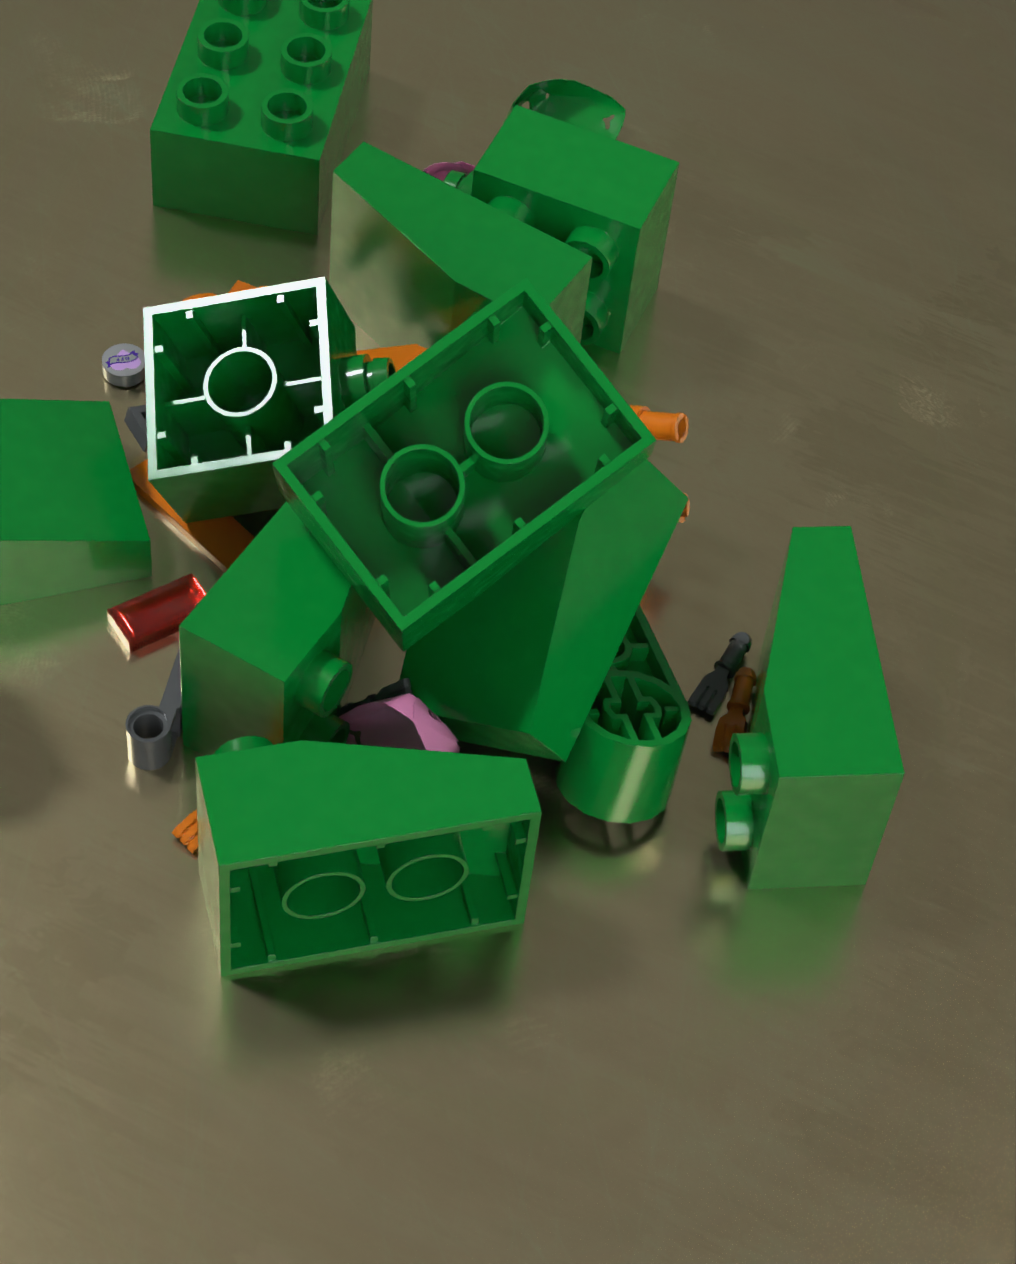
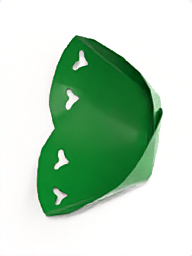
(574, 104)

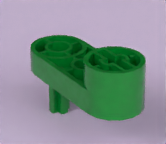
(632, 735)

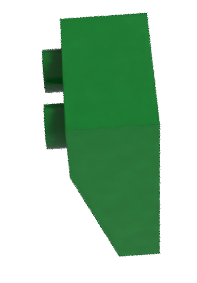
(426, 257)
(462, 462)
(66, 501)
(538, 642)
(272, 644)
(820, 735)
(357, 847)

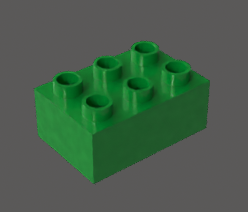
(261, 109)

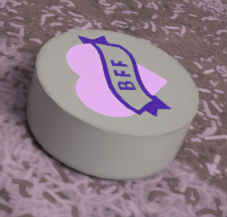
(123, 365)

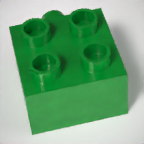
(591, 196)
(241, 386)

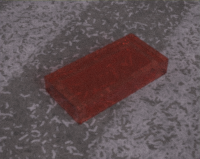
(155, 612)

